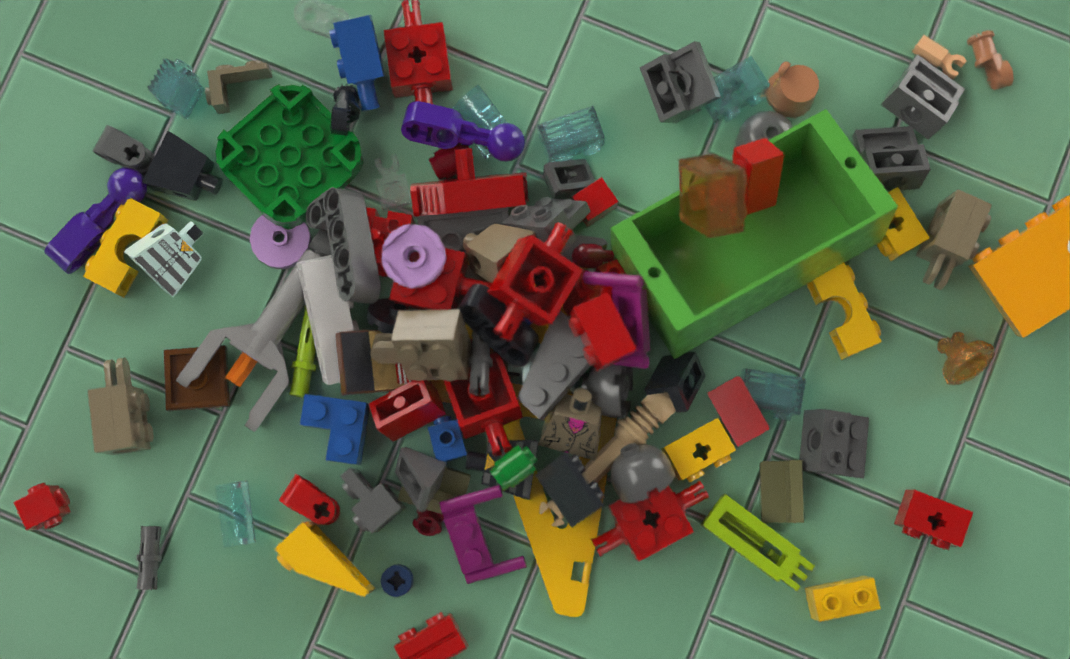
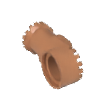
(997, 70)

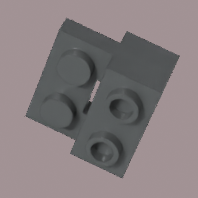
(680, 83)
(923, 97)
(893, 156)
(545, 214)
(834, 443)
(376, 505)

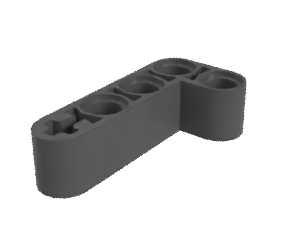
(350, 240)

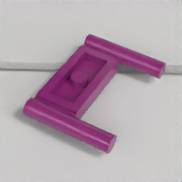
(632, 307)
(469, 538)

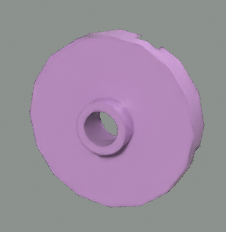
(400, 246)
(281, 254)

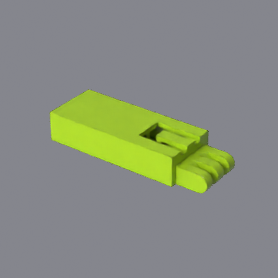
(747, 535)

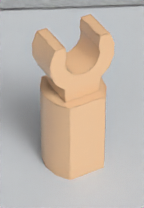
(938, 56)

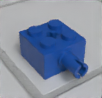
(360, 57)

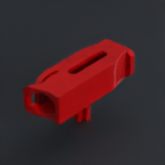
(468, 191)

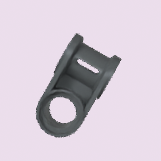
(122, 150)

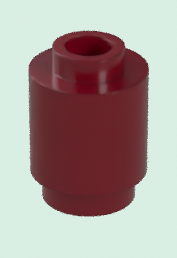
(444, 162)

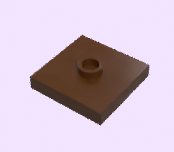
(206, 391)

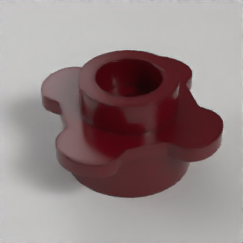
(428, 522)

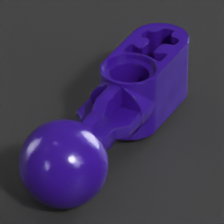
(446, 128)
(84, 231)

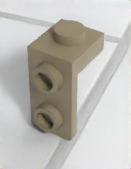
(218, 79)

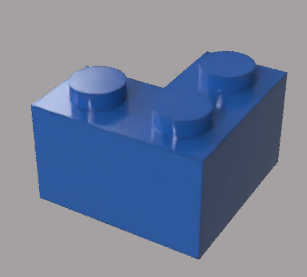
(346, 423)

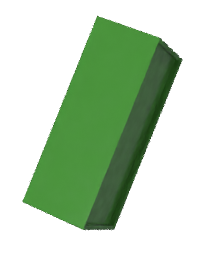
(822, 217)

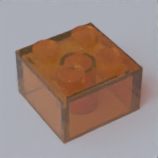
(712, 195)

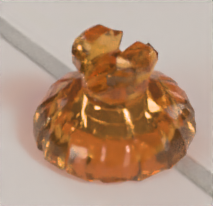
(964, 358)

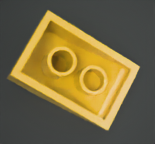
(316, 556)

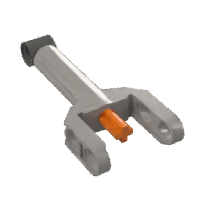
(260, 340)

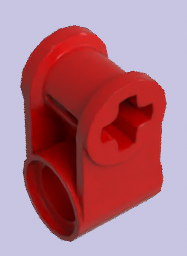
(306, 498)

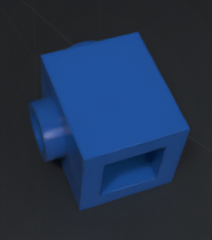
(447, 439)

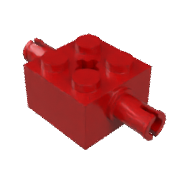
(415, 42)
(552, 275)
(440, 294)
(488, 412)
(647, 539)

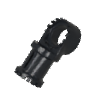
(345, 110)

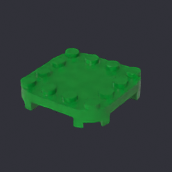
(286, 155)

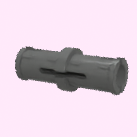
(480, 363)
(148, 557)

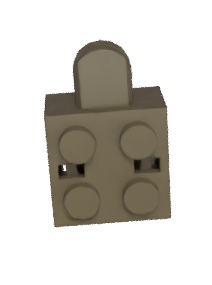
(953, 235)
(427, 345)
(119, 412)

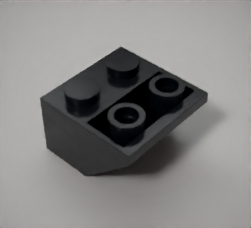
(570, 489)

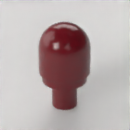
(591, 255)

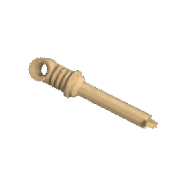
(654, 409)

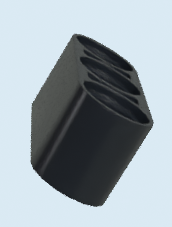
(482, 314)

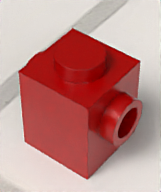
(43, 506)

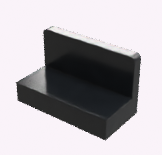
(679, 378)

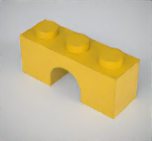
(108, 265)
(858, 329)

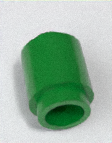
(514, 467)

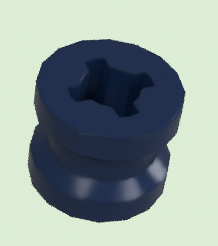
(401, 578)

